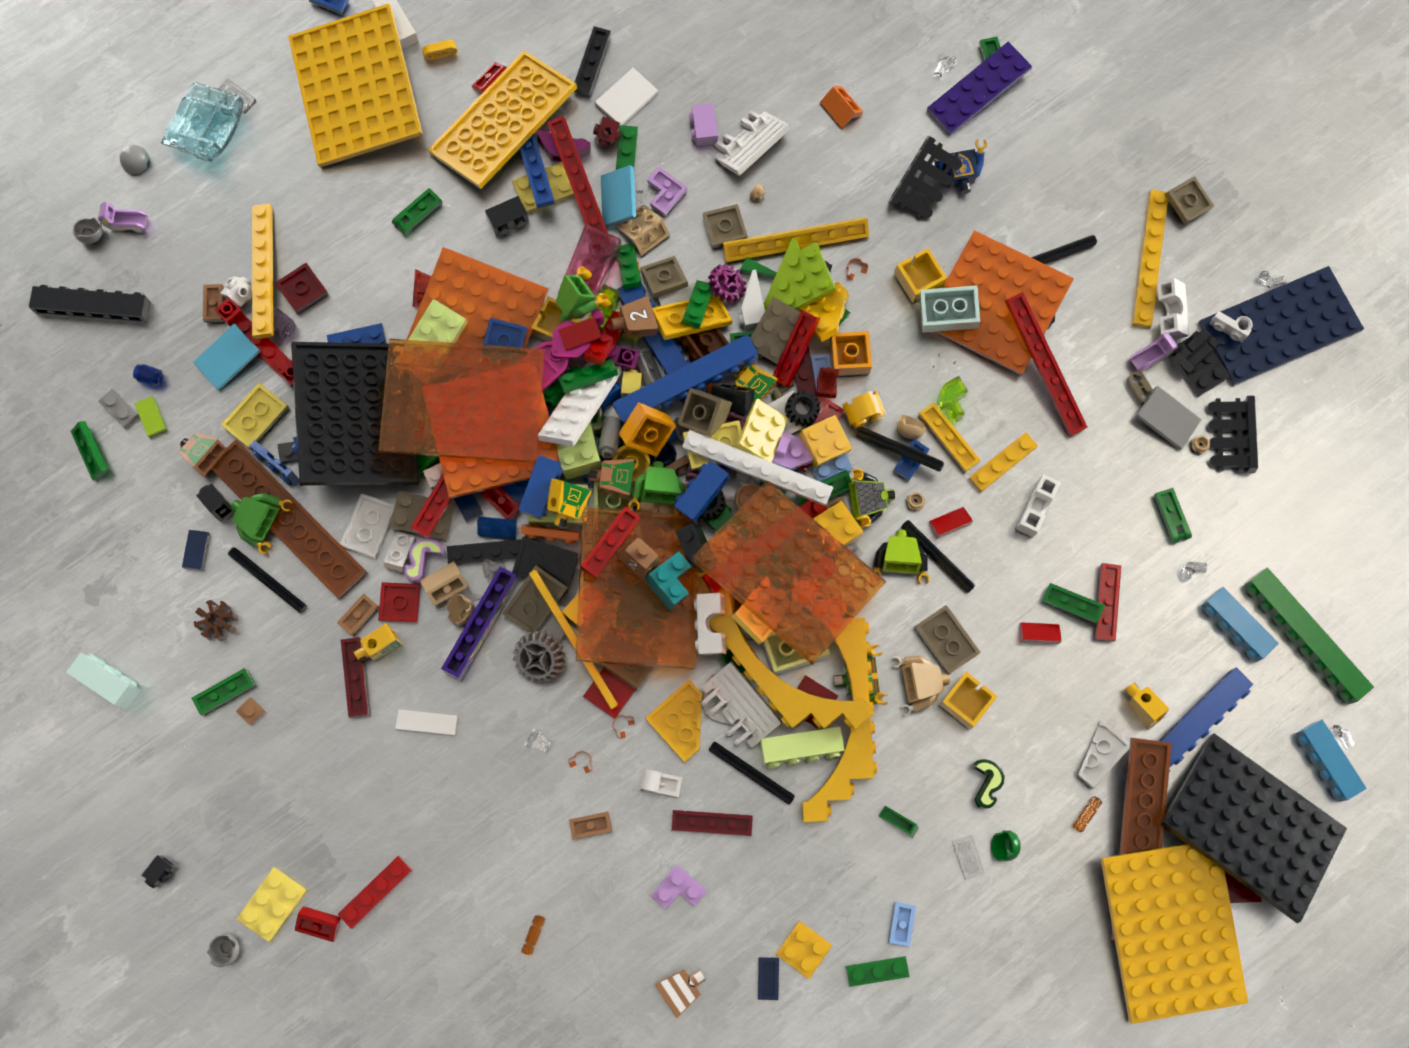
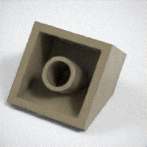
(704, 412)

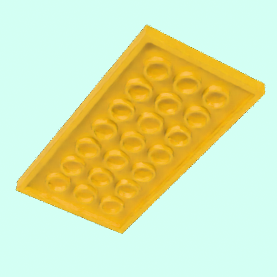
(502, 119)

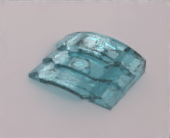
(204, 122)

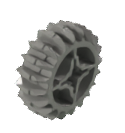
(530, 646)

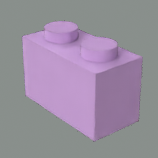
(704, 124)

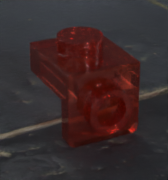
(827, 382)

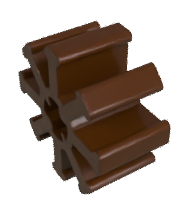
(209, 626)

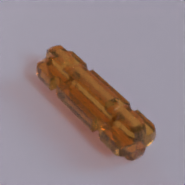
(1087, 814)
(533, 935)

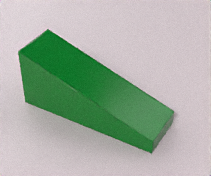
(761, 270)
(899, 821)

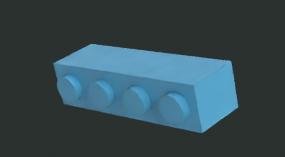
(1239, 624)
(1331, 761)

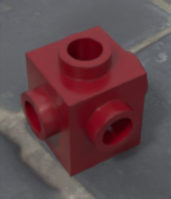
(611, 127)

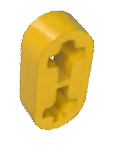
(439, 50)

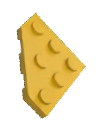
(830, 311)
(680, 720)

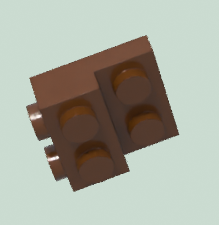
(702, 343)

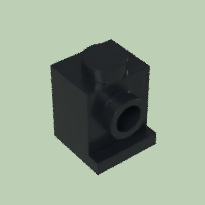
(158, 871)

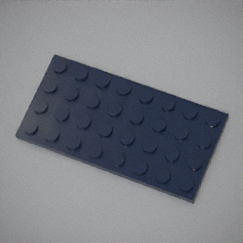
(1286, 325)

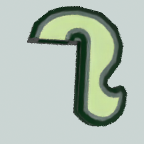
(992, 783)

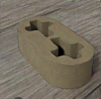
(1139, 388)

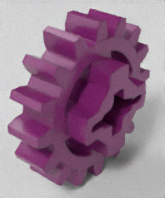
(720, 277)

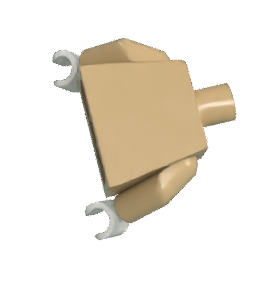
(922, 681)

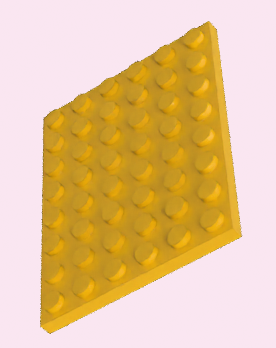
(354, 85)
(1173, 933)

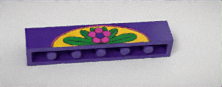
(480, 623)

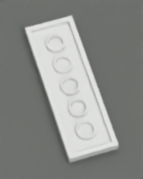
(576, 411)

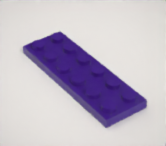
(979, 88)

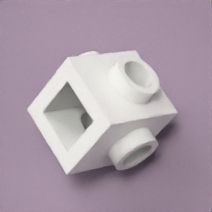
(237, 290)

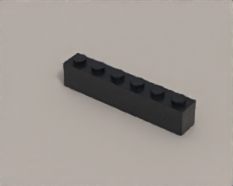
(89, 304)

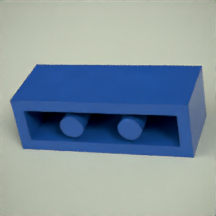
(537, 491)
(701, 491)

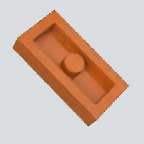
(841, 105)

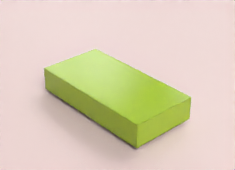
(150, 416)

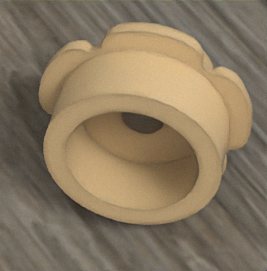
(757, 192)
(1204, 441)
(915, 496)

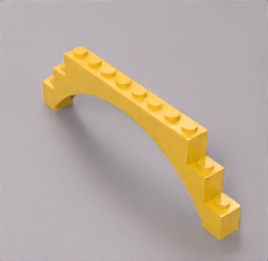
(791, 702)
(859, 750)

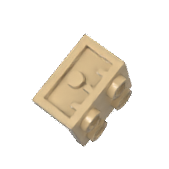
(644, 230)

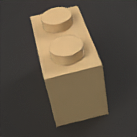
(443, 583)

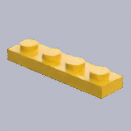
(949, 437)
(1003, 462)

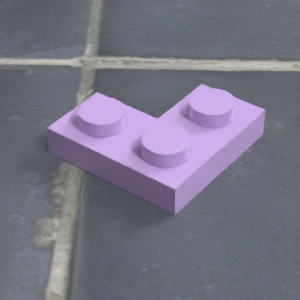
(669, 191)
(678, 883)

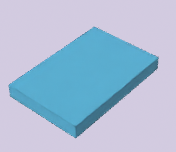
(618, 196)
(226, 356)

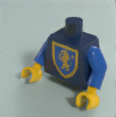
(971, 167)

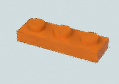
(550, 533)

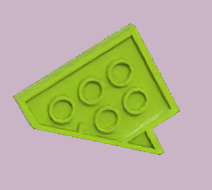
(801, 277)

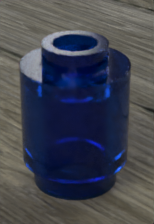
(148, 375)

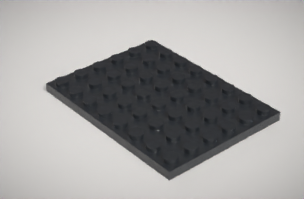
(341, 415)
(1254, 827)

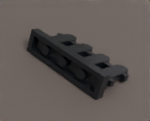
(927, 168)
(1237, 443)

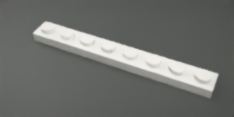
(757, 467)

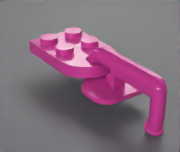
(559, 364)

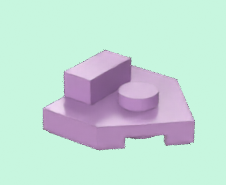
(791, 452)

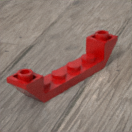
(269, 351)

